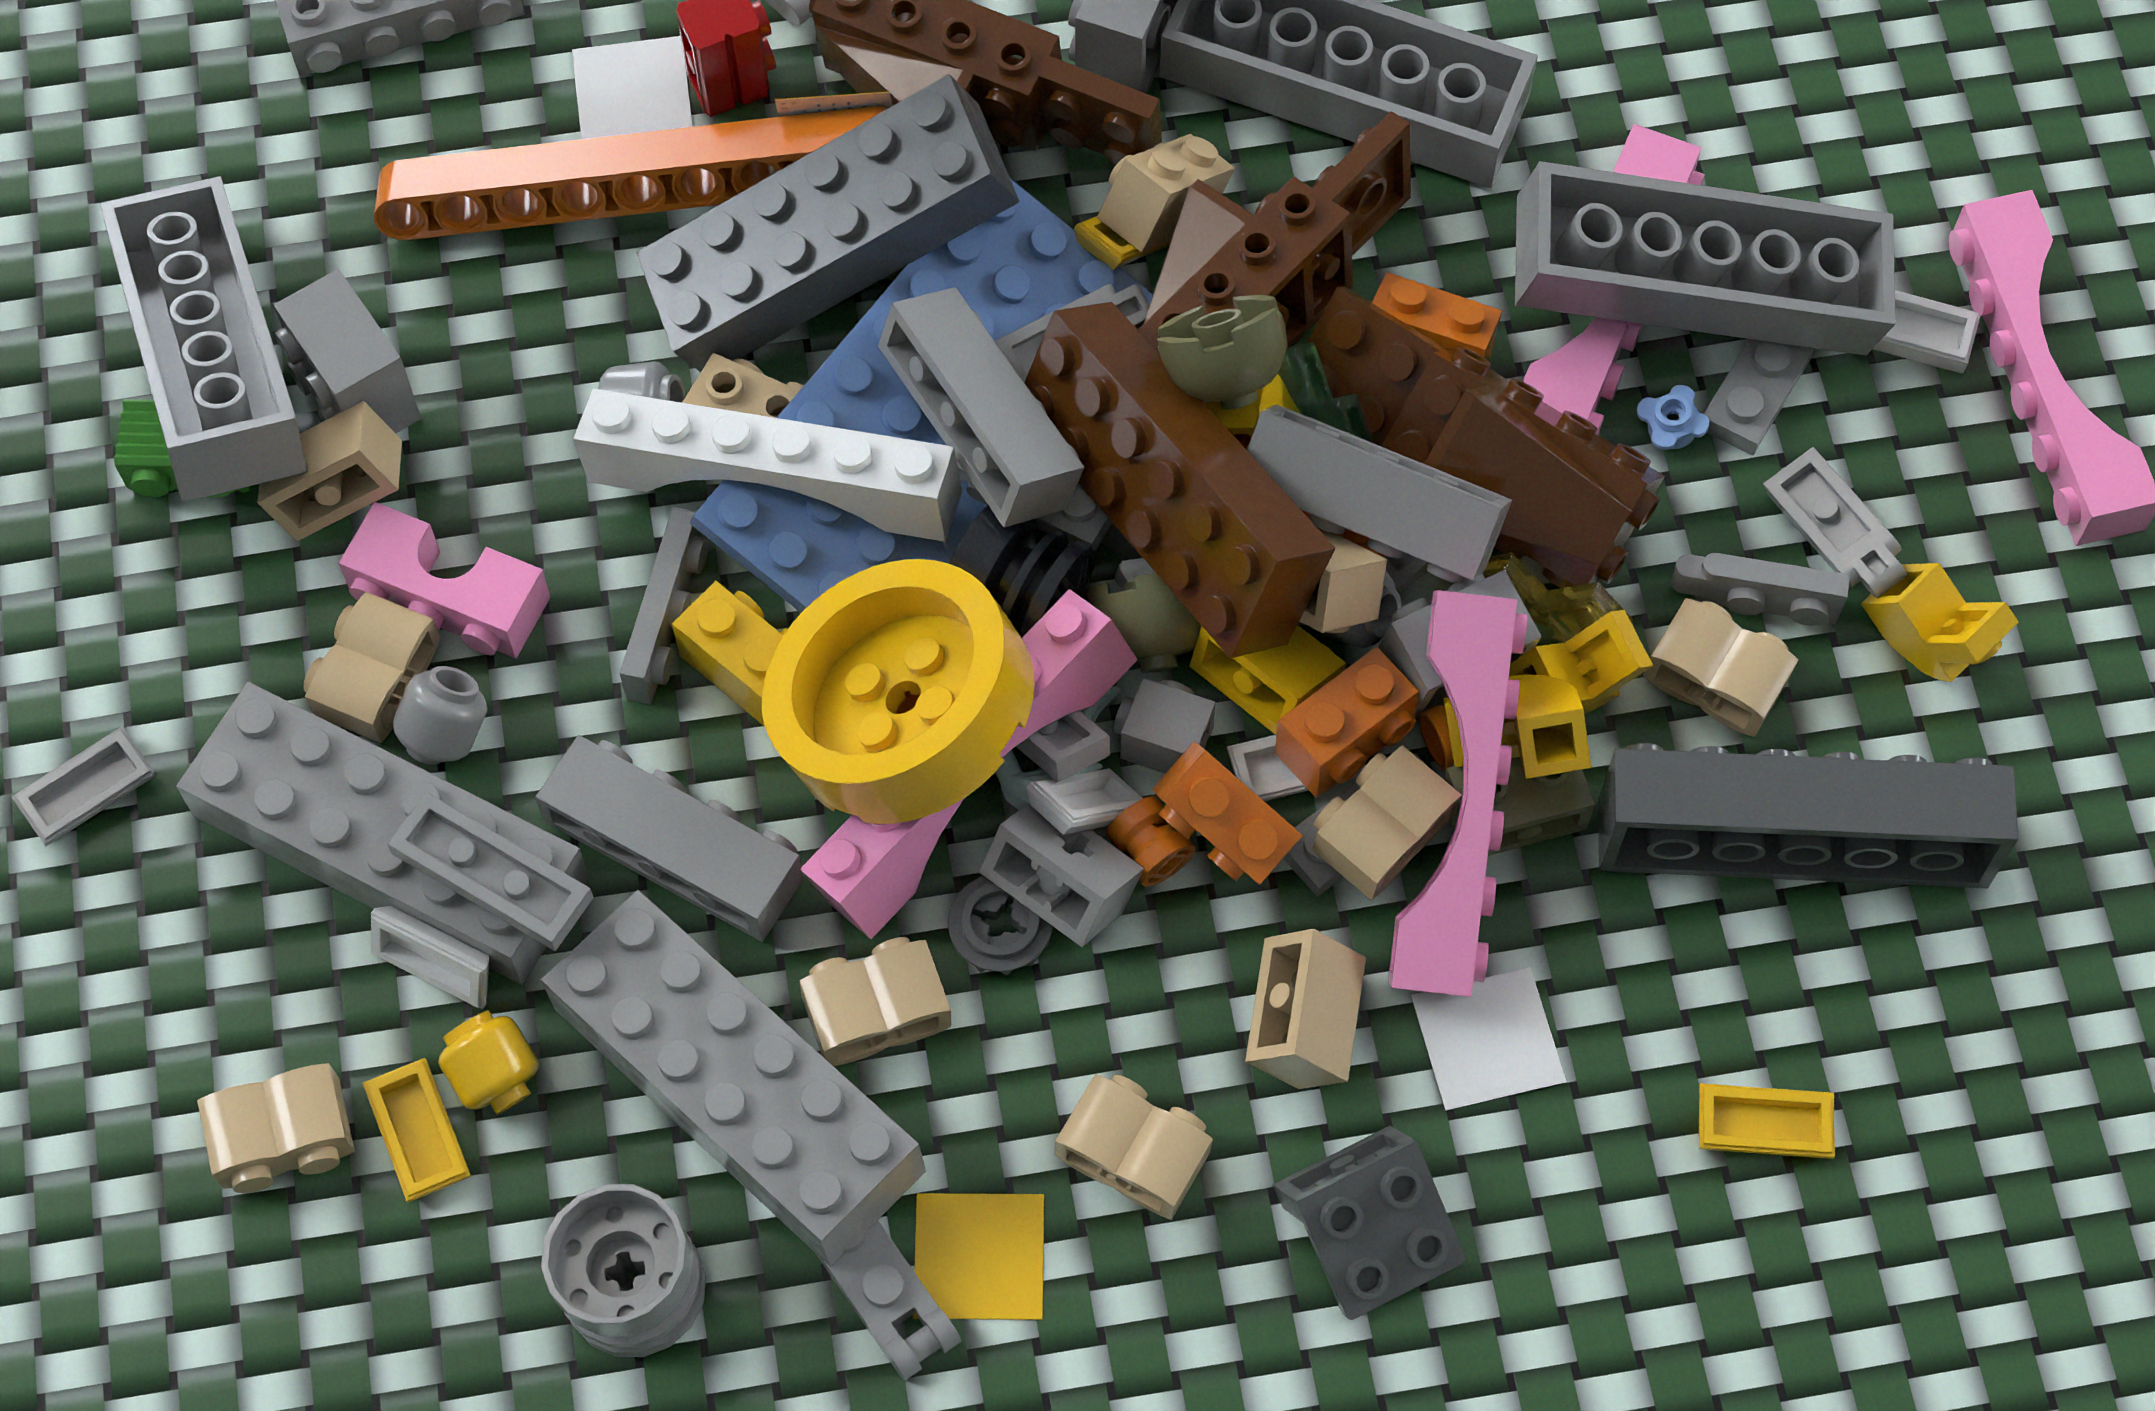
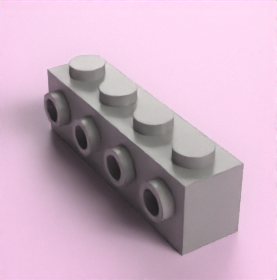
(346, 31)
(980, 406)
(1380, 494)
(671, 836)

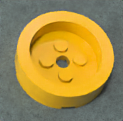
(846, 672)

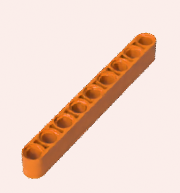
(596, 175)

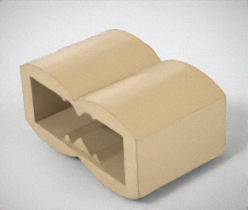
(370, 665)
(1721, 666)
(1384, 821)
(875, 1001)
(276, 1128)
(1133, 1144)

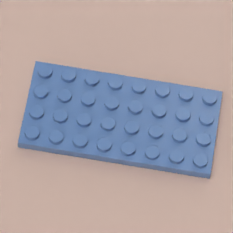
(1010, 276)

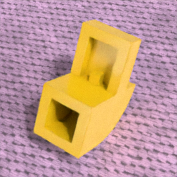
(1934, 624)
(1592, 661)
(1547, 728)

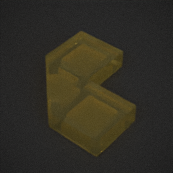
(1562, 609)

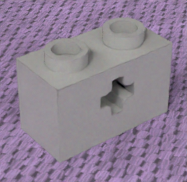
(1065, 879)

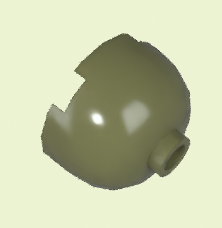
(1225, 352)
(1149, 620)

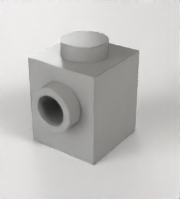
(1162, 723)

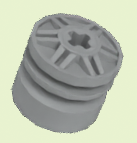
(596, 1247)

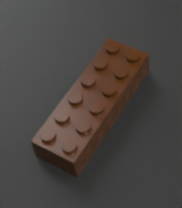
(1178, 482)

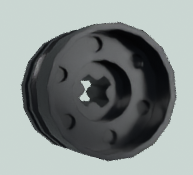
(1017, 573)

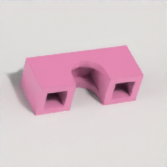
(487, 607)

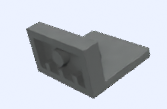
(1373, 1220)

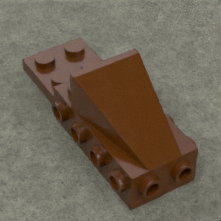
(917, 42)
(1295, 242)
(1448, 410)

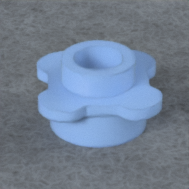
(1673, 434)

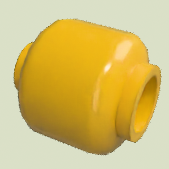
(488, 1062)

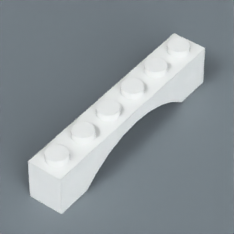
(880, 478)

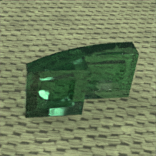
(1312, 395)

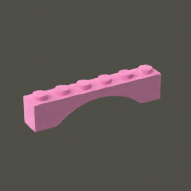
(1587, 365)
(2095, 473)
(876, 868)
(1439, 929)

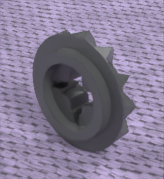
(972, 937)

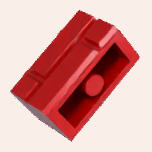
(726, 51)

